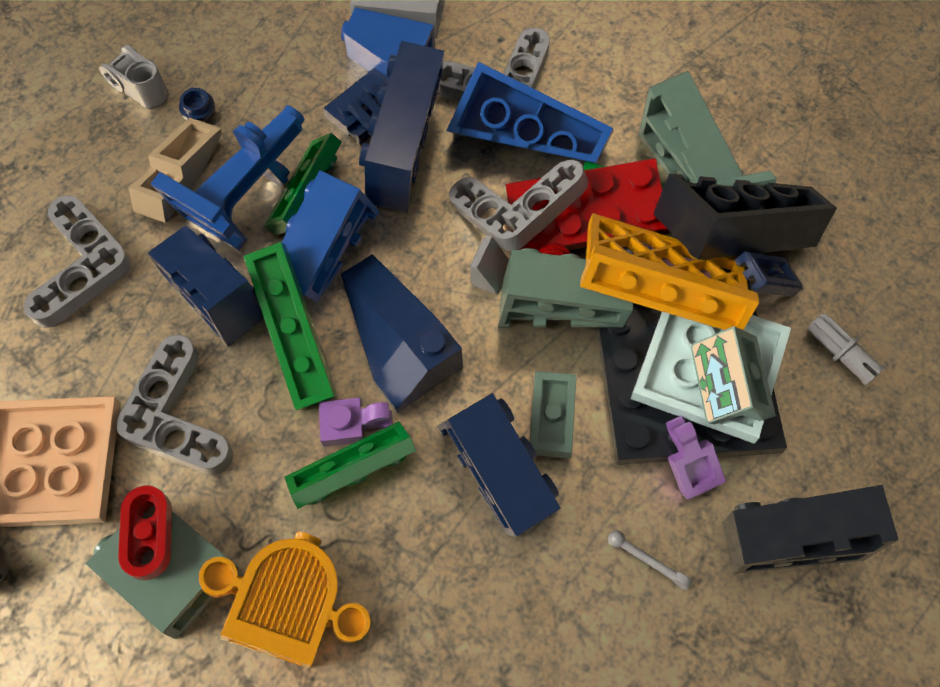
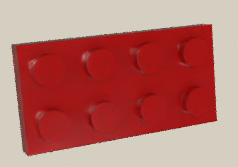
(616, 192)

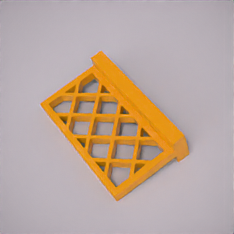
(670, 289)

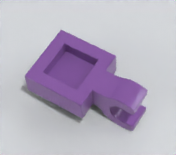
(346, 420)
(696, 463)

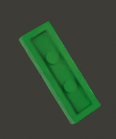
(317, 157)
(349, 465)

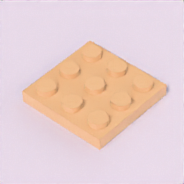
(56, 460)

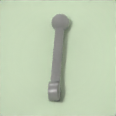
(617, 540)

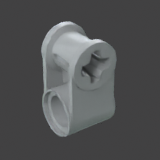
(136, 78)

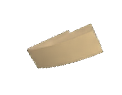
(180, 157)

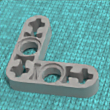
(520, 57)
(567, 181)
(92, 257)
(160, 423)

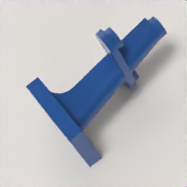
(214, 200)

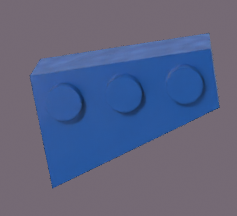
(323, 231)

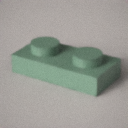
(553, 414)

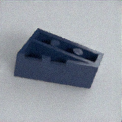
(208, 284)
(502, 464)

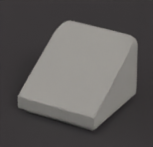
(488, 266)

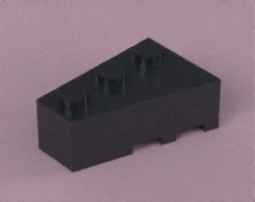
(809, 530)

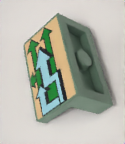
(732, 376)

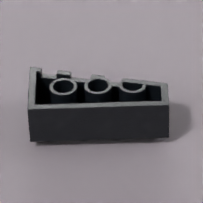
(741, 217)

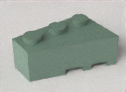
(549, 289)

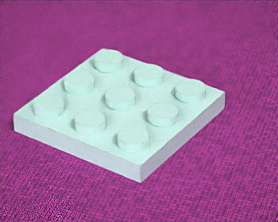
(670, 377)

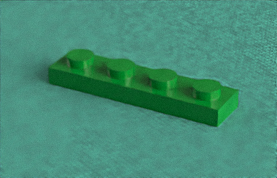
(290, 326)

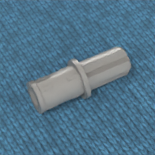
(845, 348)

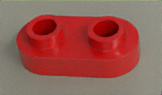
(142, 535)

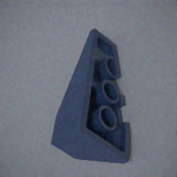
(400, 335)

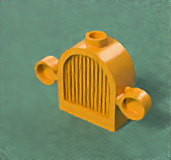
(284, 600)

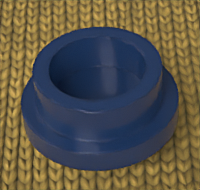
(196, 104)

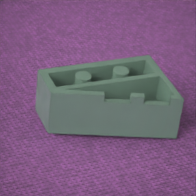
(683, 132)

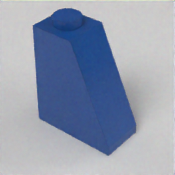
(375, 36)

